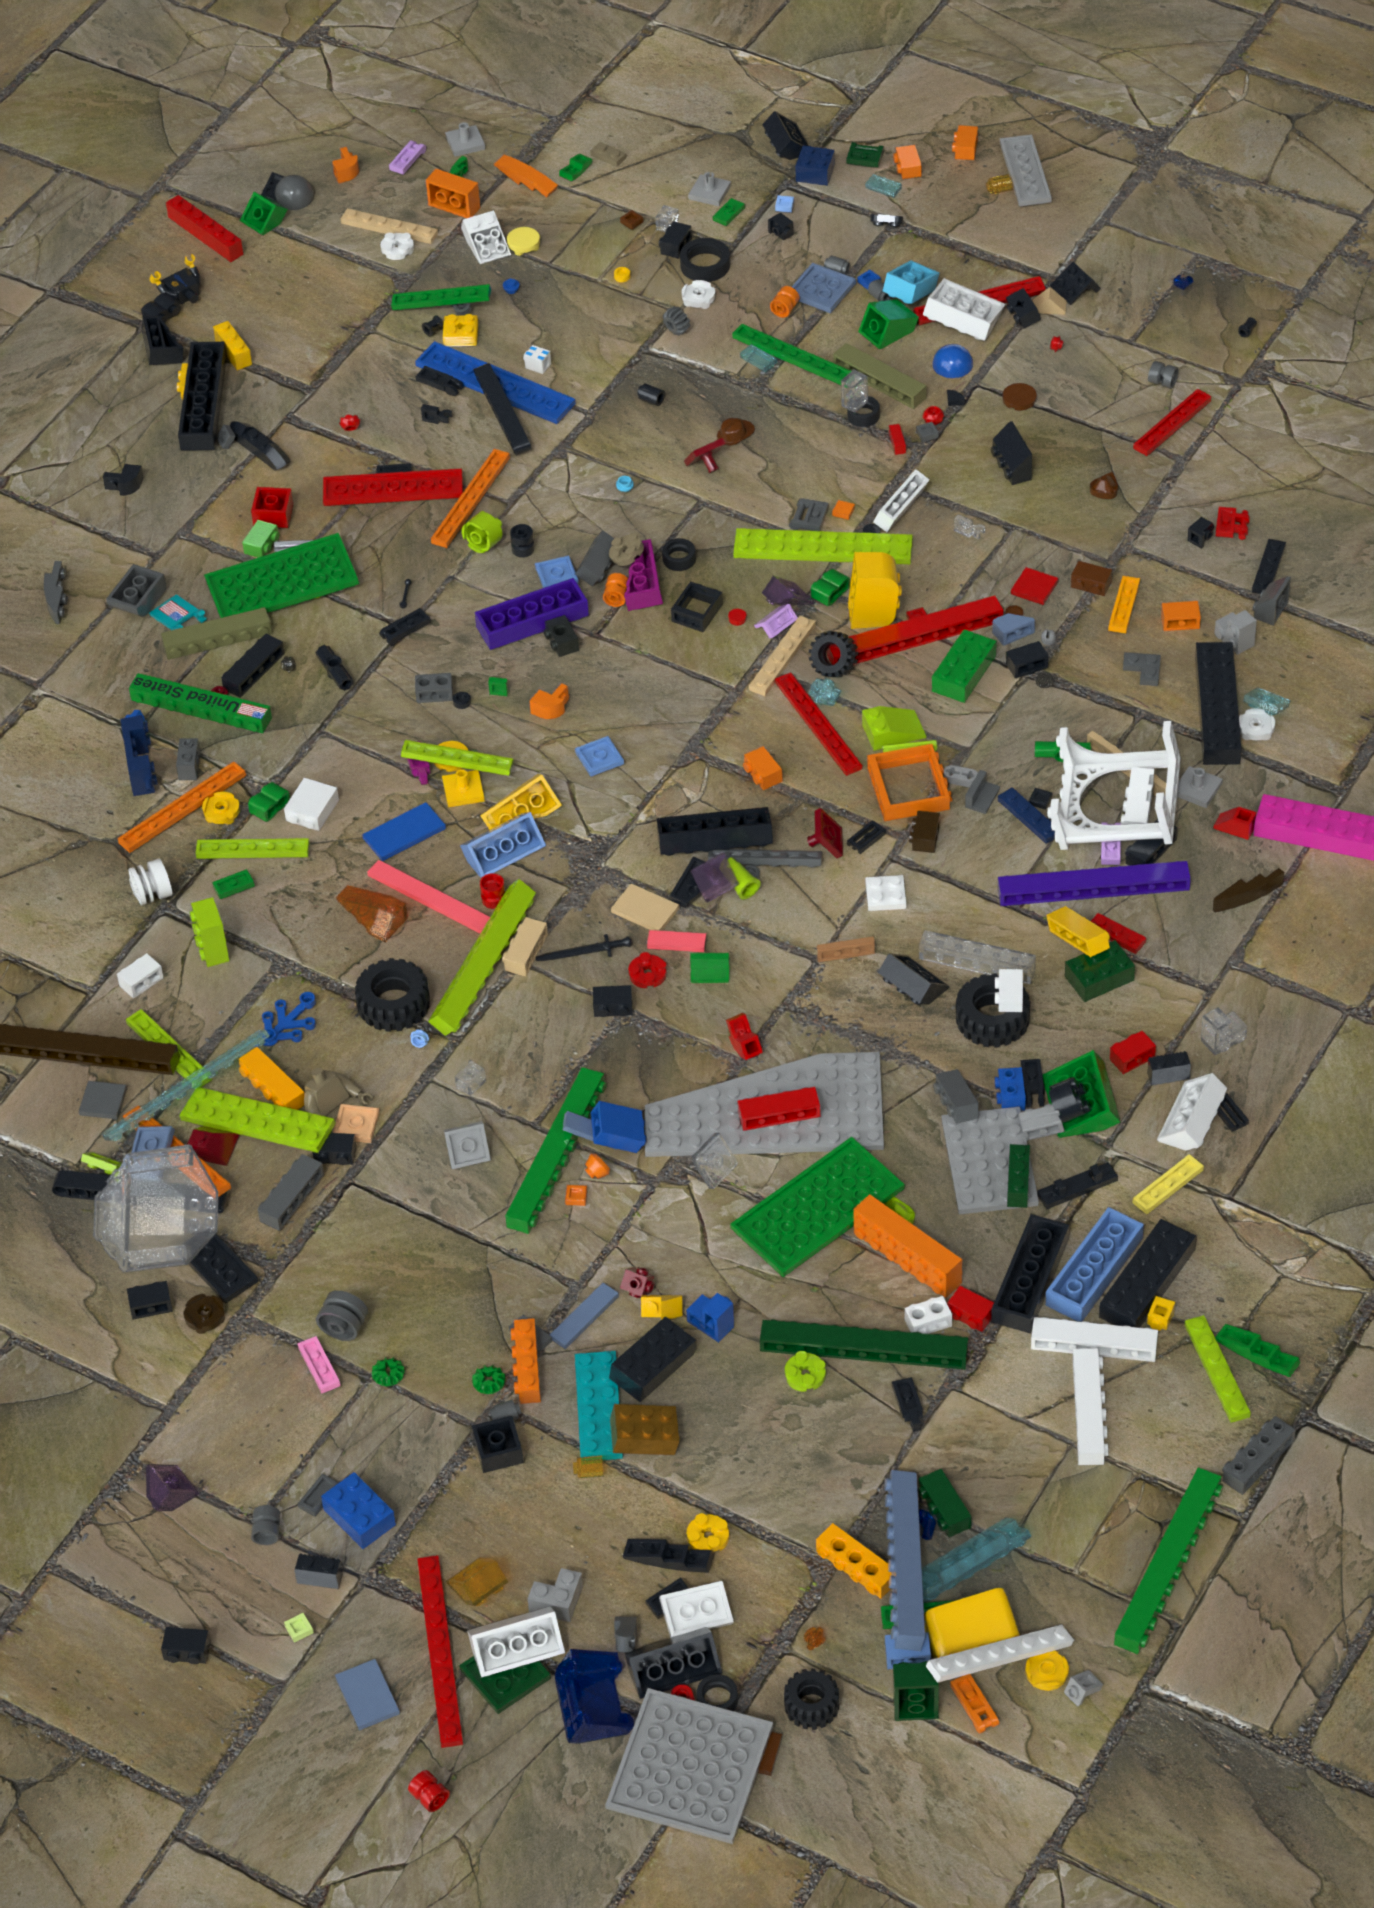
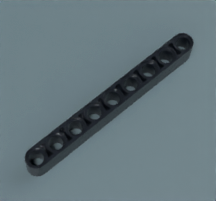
(87, 1185)

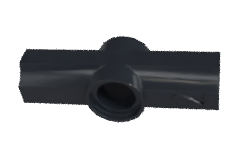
(334, 667)

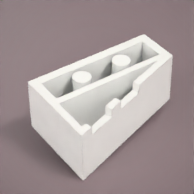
(1138, 796)

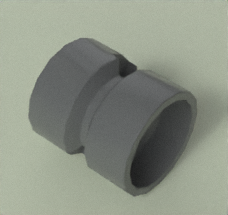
(1163, 374)
(266, 1525)

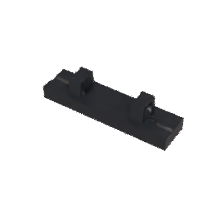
(1077, 1185)

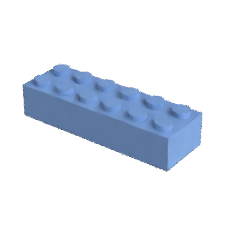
(1094, 1265)

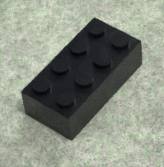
(652, 1359)

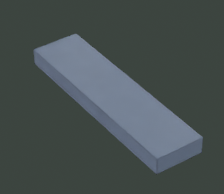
(584, 1315)

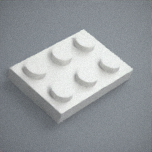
(696, 1609)

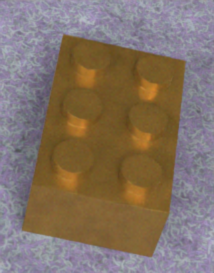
(644, 1429)

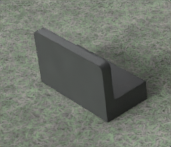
(981, 793)

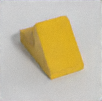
(661, 1306)

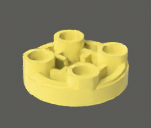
(523, 240)

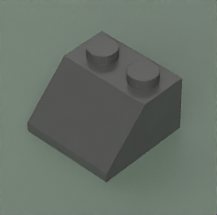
(1272, 601)

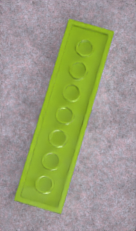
(257, 1119)

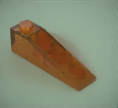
(375, 911)

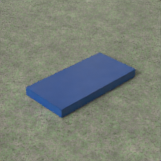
(404, 831)

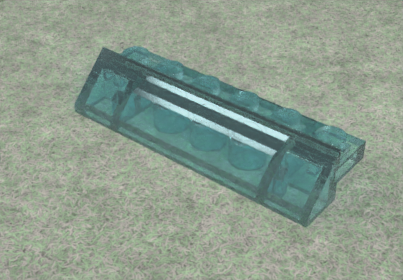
(971, 1557)

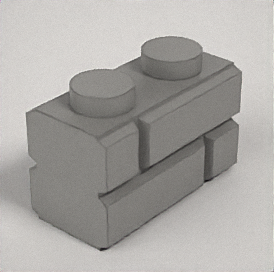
(1041, 1122)

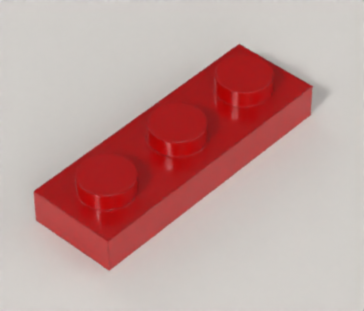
(1124, 936)

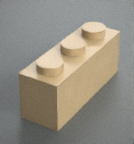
(525, 946)

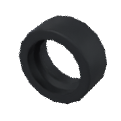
(865, 420)
(679, 564)
(716, 1681)

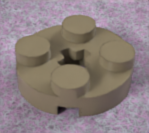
(631, 544)

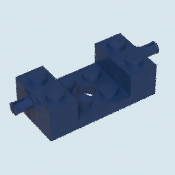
(139, 767)

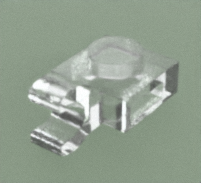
(965, 527)

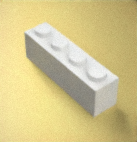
(901, 500)

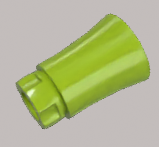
(748, 883)

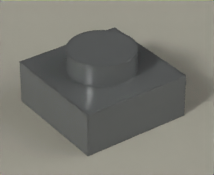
(927, 431)
(225, 436)

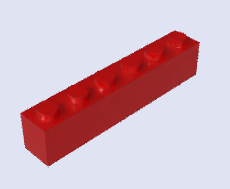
(204, 228)

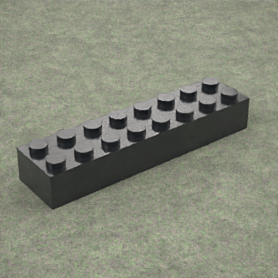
(202, 396)
(1218, 703)

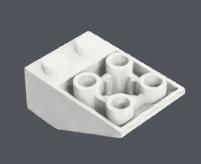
(485, 237)

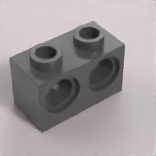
(433, 687)

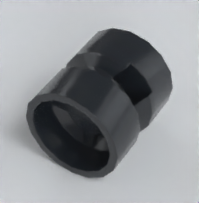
(522, 540)

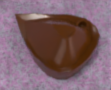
(1104, 487)

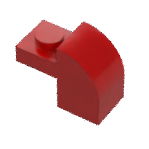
(742, 1039)

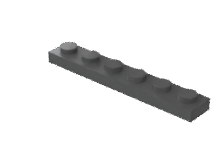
(772, 857)

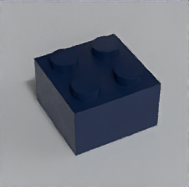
(815, 165)

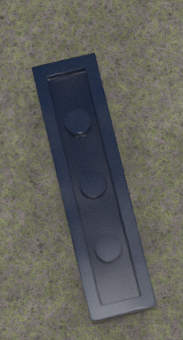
(1027, 814)

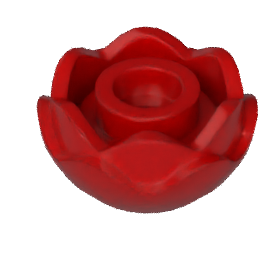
(933, 414)
(350, 422)

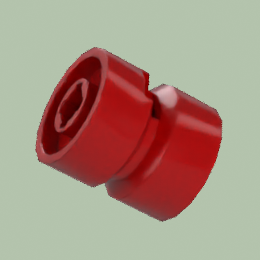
(492, 890)
(425, 1788)

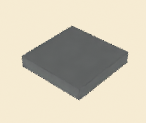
(102, 1100)

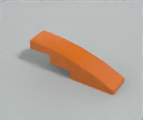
(525, 174)

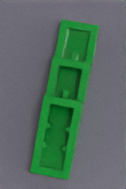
(1257, 1351)

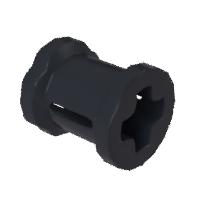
(432, 326)

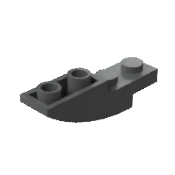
(54, 591)

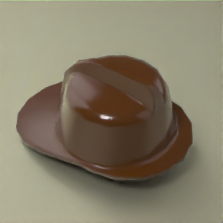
(735, 430)

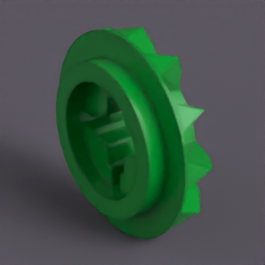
(396, 1372)
(488, 1386)

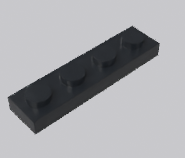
(1268, 565)

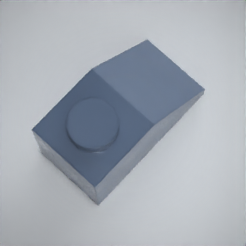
(1012, 628)

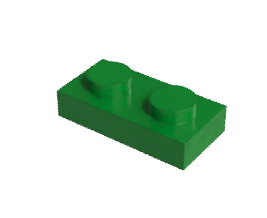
(233, 884)

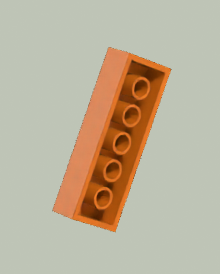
(907, 1246)

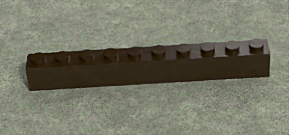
(88, 1049)

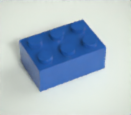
(358, 1510)

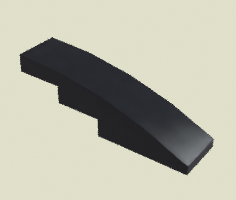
(668, 1556)

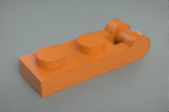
(974, 1702)

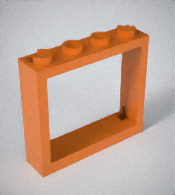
(903, 757)

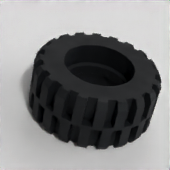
(392, 1013)
(986, 1028)

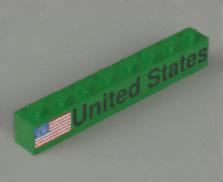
(200, 703)

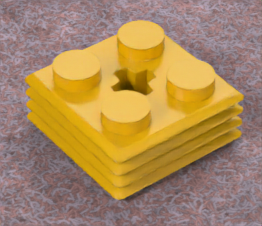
(460, 330)

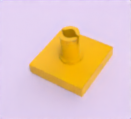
(463, 788)

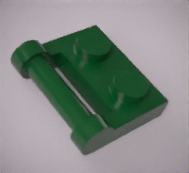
(864, 155)

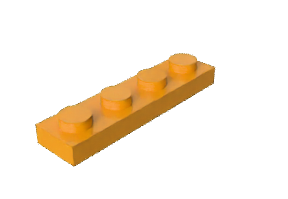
(1124, 604)

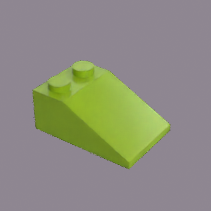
(891, 726)

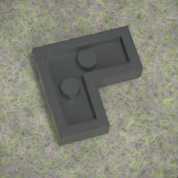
(1146, 664)

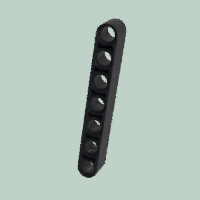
(502, 409)

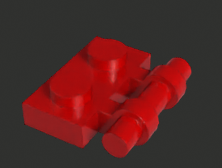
(1226, 523)

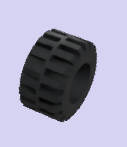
(819, 651)
(811, 1714)

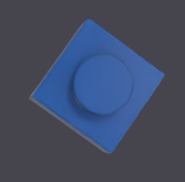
(867, 277)

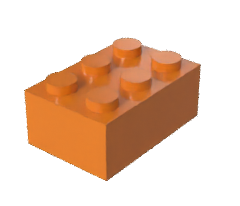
(453, 193)

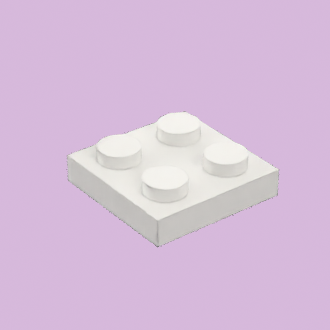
(885, 893)

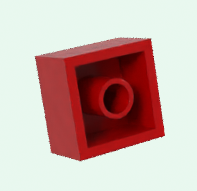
(272, 506)

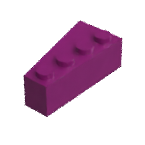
(643, 580)

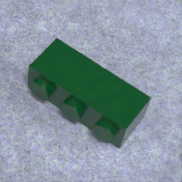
(1018, 1176)
(944, 1503)

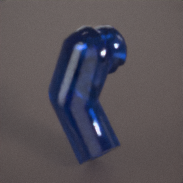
(1181, 282)
(927, 1523)

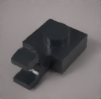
(434, 415)

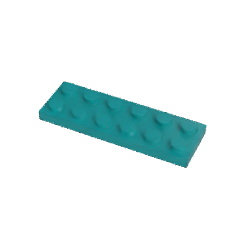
(595, 1403)

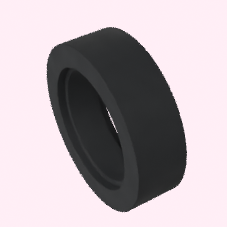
(705, 246)

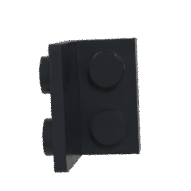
(1073, 283)

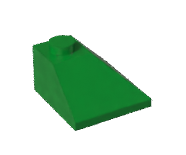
(262, 214)

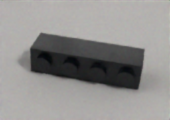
(253, 665)

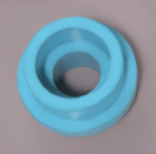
(624, 483)

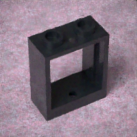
(693, 619)

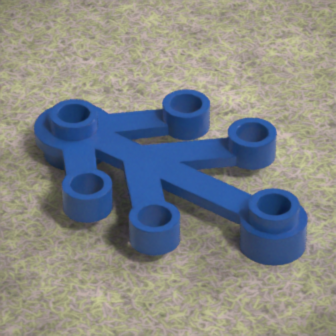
(307, 1001)

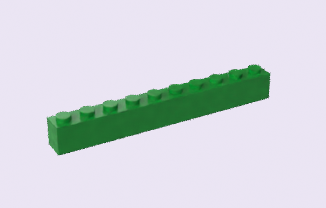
(553, 1153)
(1167, 1561)

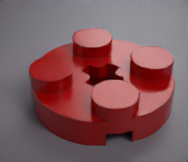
(644, 962)

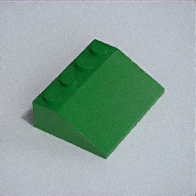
(1092, 1073)

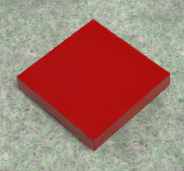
(1034, 586)

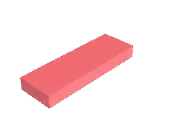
(676, 941)

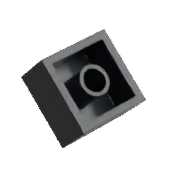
(497, 1444)

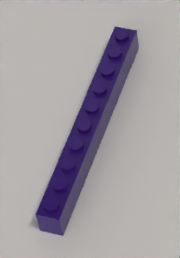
(1093, 883)

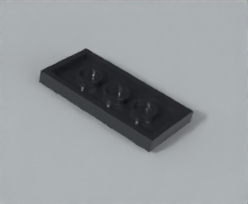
(222, 1270)

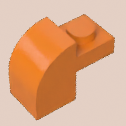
(346, 167)
(549, 706)

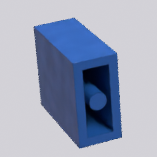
(618, 1127)

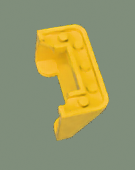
(970, 1623)

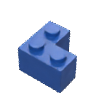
(712, 1316)

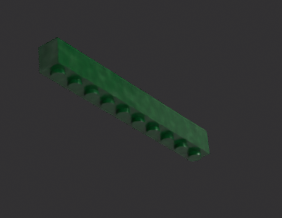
(864, 1344)

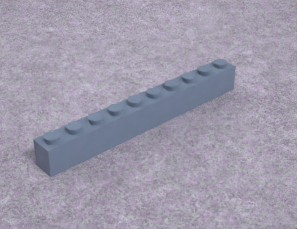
(905, 1560)

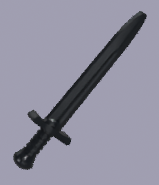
(602, 946)

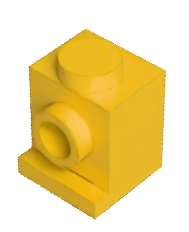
(1159, 1317)

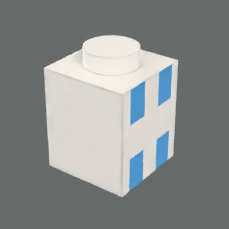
(537, 359)

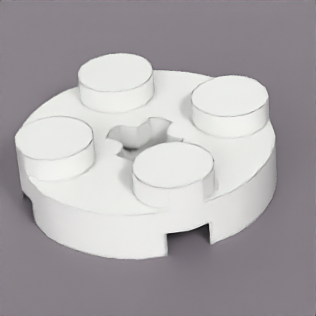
(404, 244)
(690, 296)
(1261, 732)

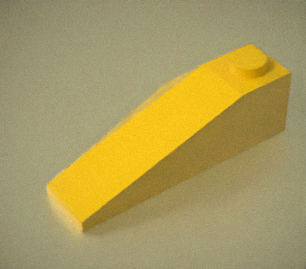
(531, 796)

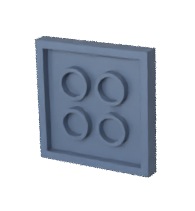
(823, 287)

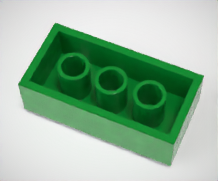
(964, 666)

